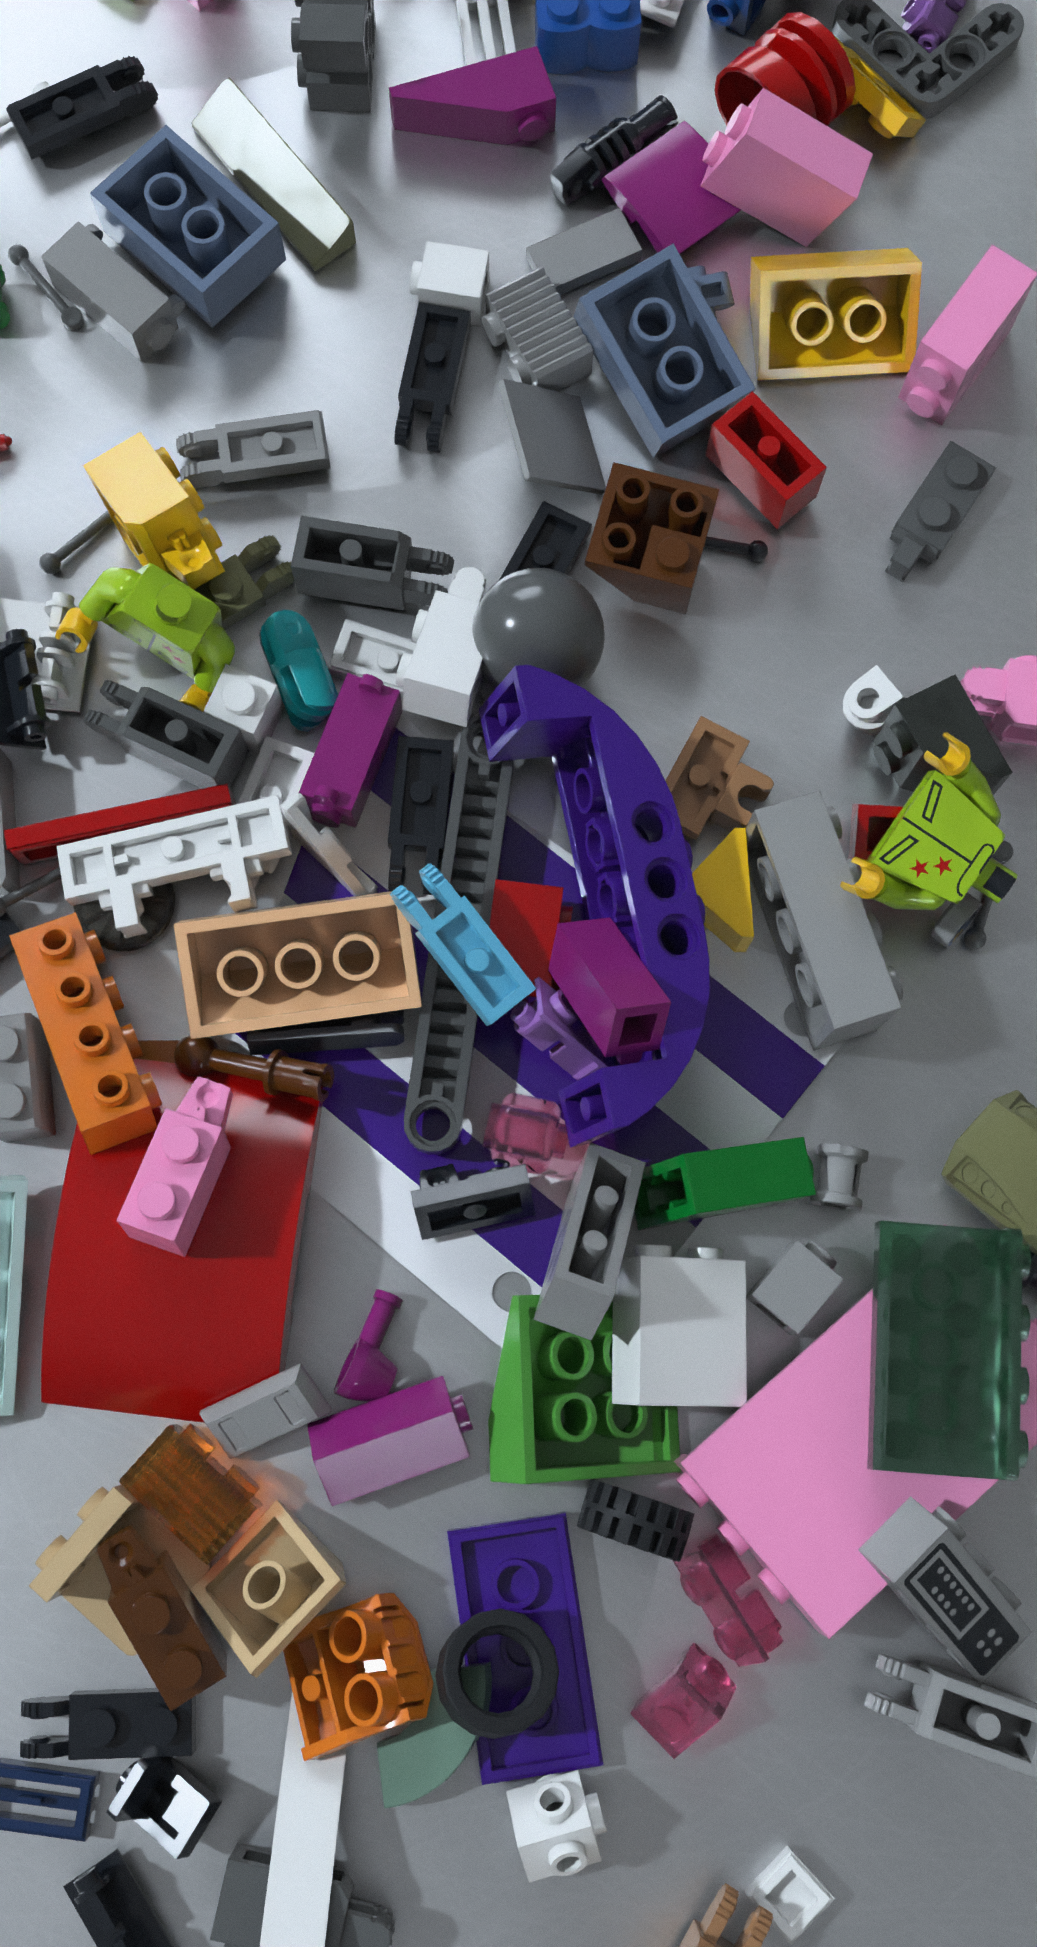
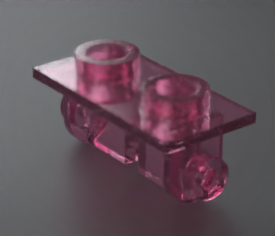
(742, 1626)

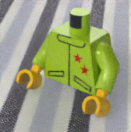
(161, 618)
(939, 841)

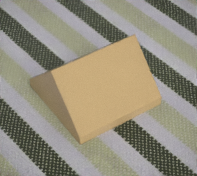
(269, 1586)

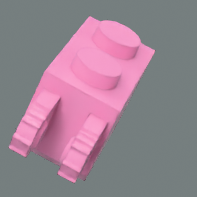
(1007, 697)

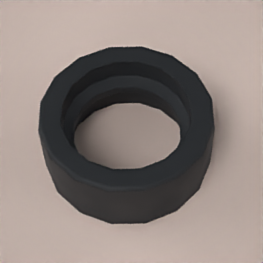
(543, 1664)

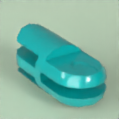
(298, 669)

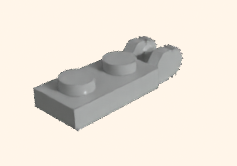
(256, 449)

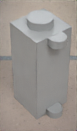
(112, 291)

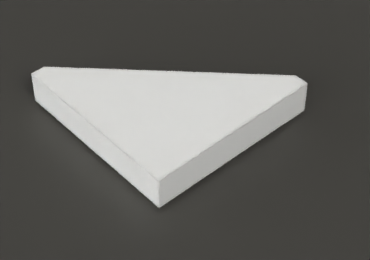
(325, 847)

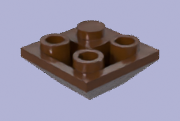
(651, 536)

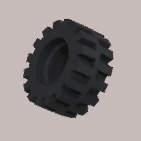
(635, 1520)

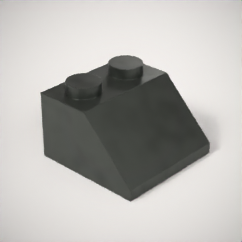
(918, 726)

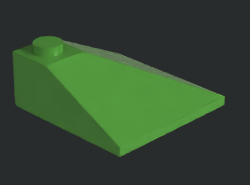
(557, 1412)

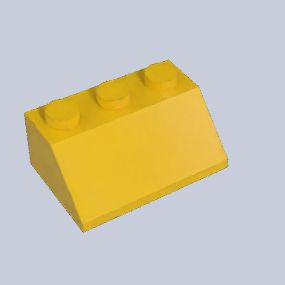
(834, 313)

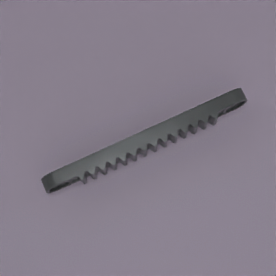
(446, 1018)

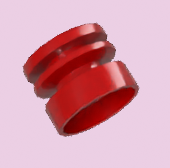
(795, 62)

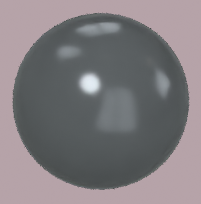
(539, 622)

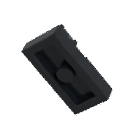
(484, 1199)

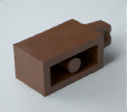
(161, 1618)

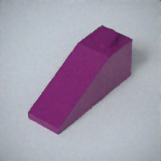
(483, 102)

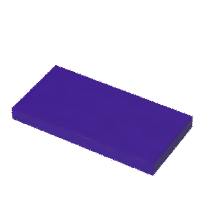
(530, 1571)

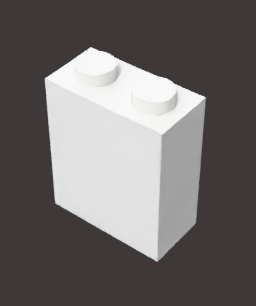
(679, 1329)

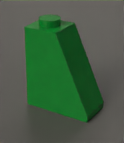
(724, 1182)

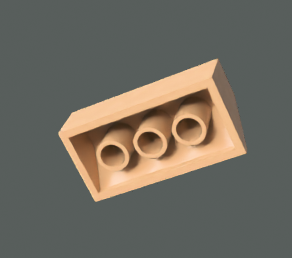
(296, 964)

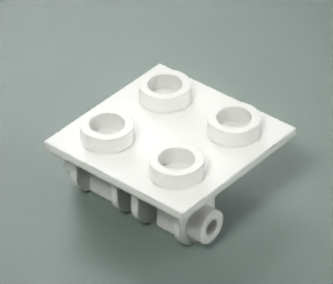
(58, 665)

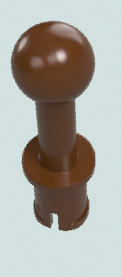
(278, 1072)

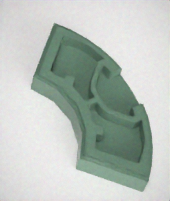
(431, 1747)

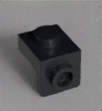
(165, 1803)

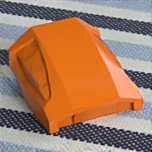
(358, 1674)

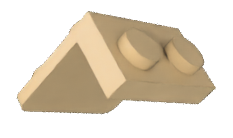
(77, 1573)

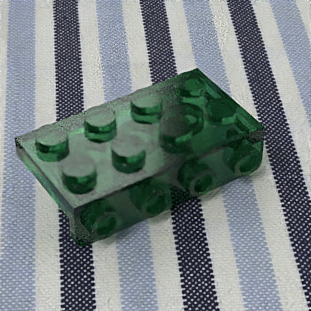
(948, 1351)

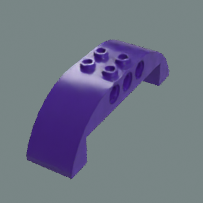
(627, 869)

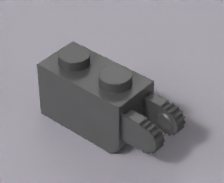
(364, 564)
(172, 735)
(243, 1902)

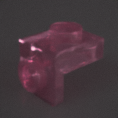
(685, 1701)

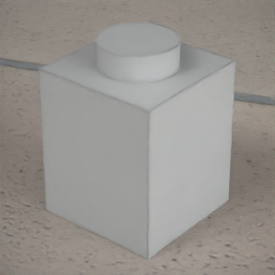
(796, 1286)

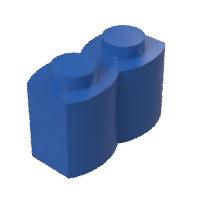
(587, 34)

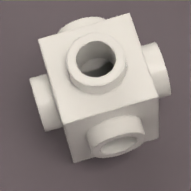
(556, 1825)

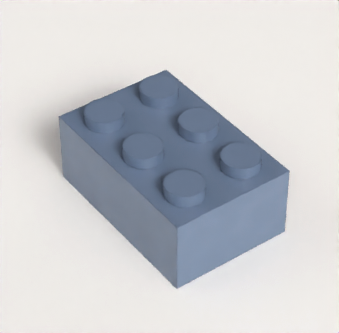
(189, 225)
(662, 350)

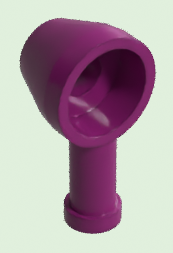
(367, 1371)

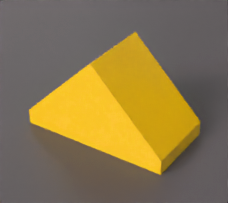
(725, 891)

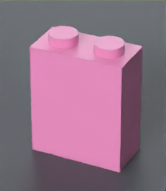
(784, 167)
(966, 335)

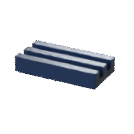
(50, 1774)

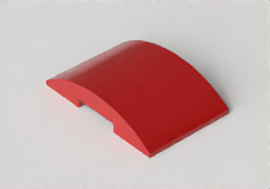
(165, 1329)

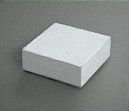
(789, 1893)

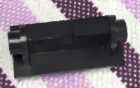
(21, 703)
(115, 1906)

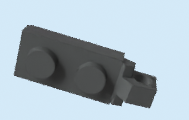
(938, 508)

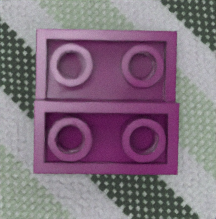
(665, 191)

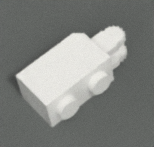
(445, 665)

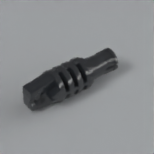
(610, 148)

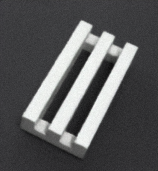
(505, 25)

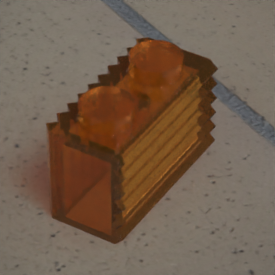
(193, 1491)

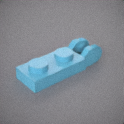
(465, 948)

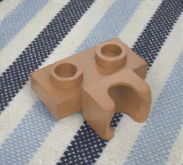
(710, 781)

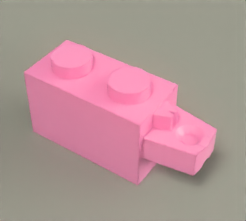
(179, 1170)

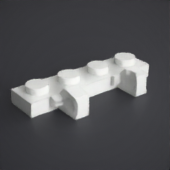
(217, 842)

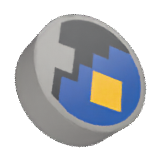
(955, 920)

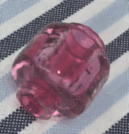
(525, 1132)

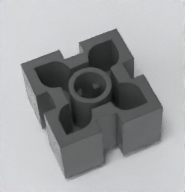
(335, 53)

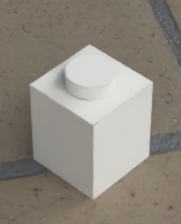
(452, 278)
(246, 704)

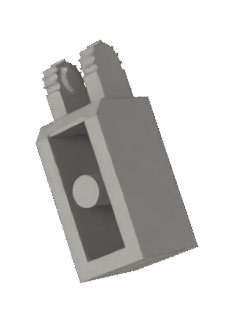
(962, 1714)

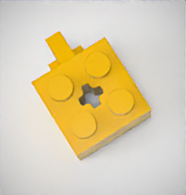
(156, 511)

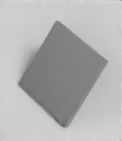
(552, 437)

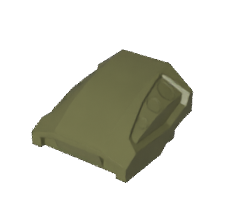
(997, 1165)

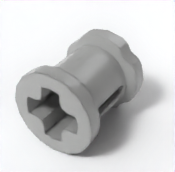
(839, 1177)

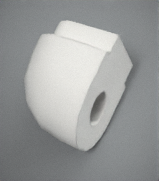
(870, 701)

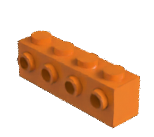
(84, 1034)

